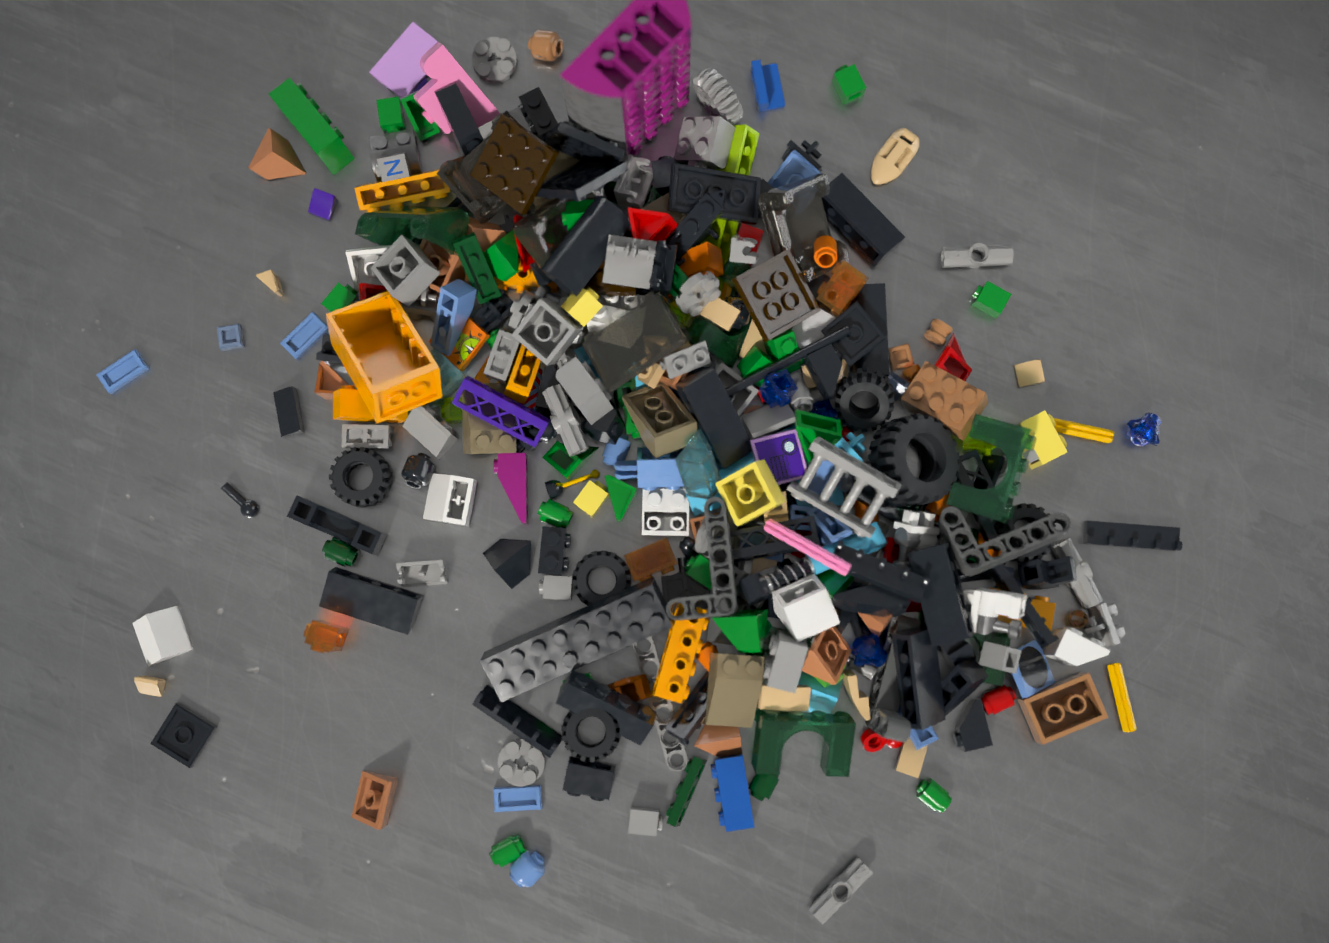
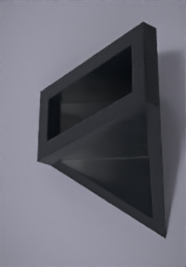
(510, 560)

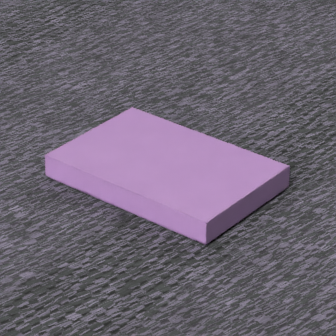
(400, 65)

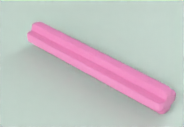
(807, 547)

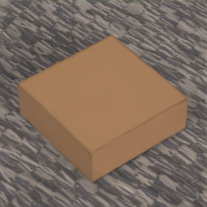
(900, 357)

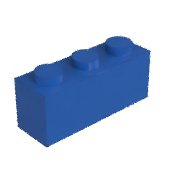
(732, 793)

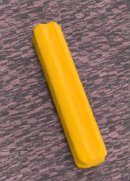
(1084, 431)
(1121, 697)

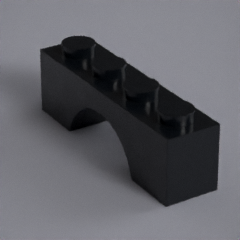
(336, 525)
(585, 693)

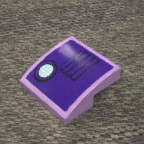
(782, 454)

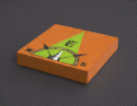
(467, 345)

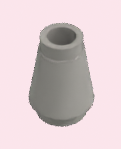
(802, 398)

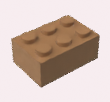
(945, 399)
(1063, 708)

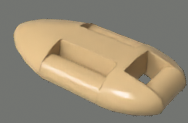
(894, 156)

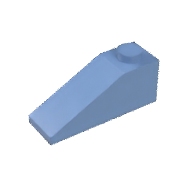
(452, 313)

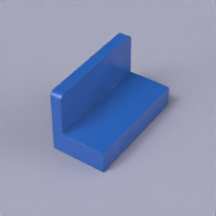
(767, 86)

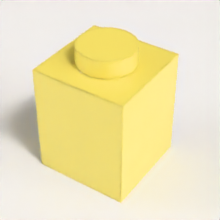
(583, 306)
(592, 497)

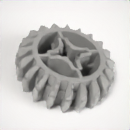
(717, 95)

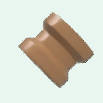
(938, 332)

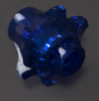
(1145, 430)
(868, 651)

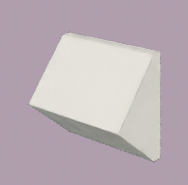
(360, 264)
(162, 635)

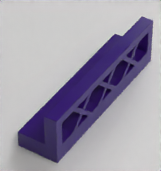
(504, 402)

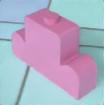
(444, 71)

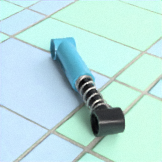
(758, 586)

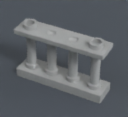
(863, 474)

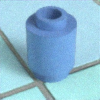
(618, 452)

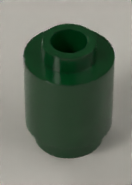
(340, 552)
(763, 785)

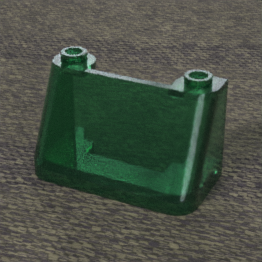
(434, 224)

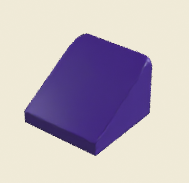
(322, 204)

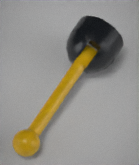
(555, 487)

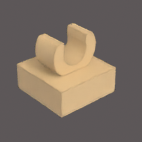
(651, 375)

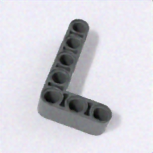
(1000, 544)
(716, 569)
(885, 693)

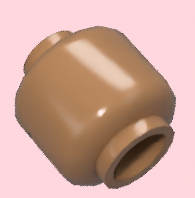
(545, 45)

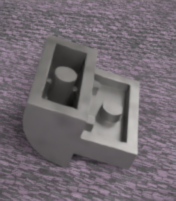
(396, 143)

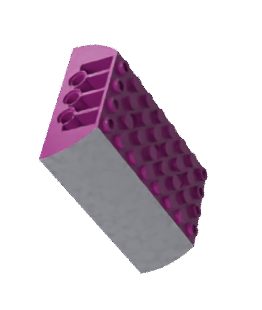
(642, 83)

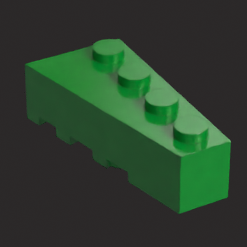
(312, 125)

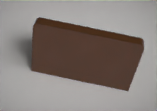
(634, 687)

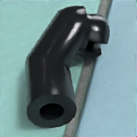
(686, 547)

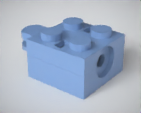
(651, 471)

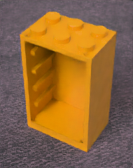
(384, 356)

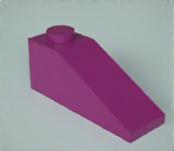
(513, 475)

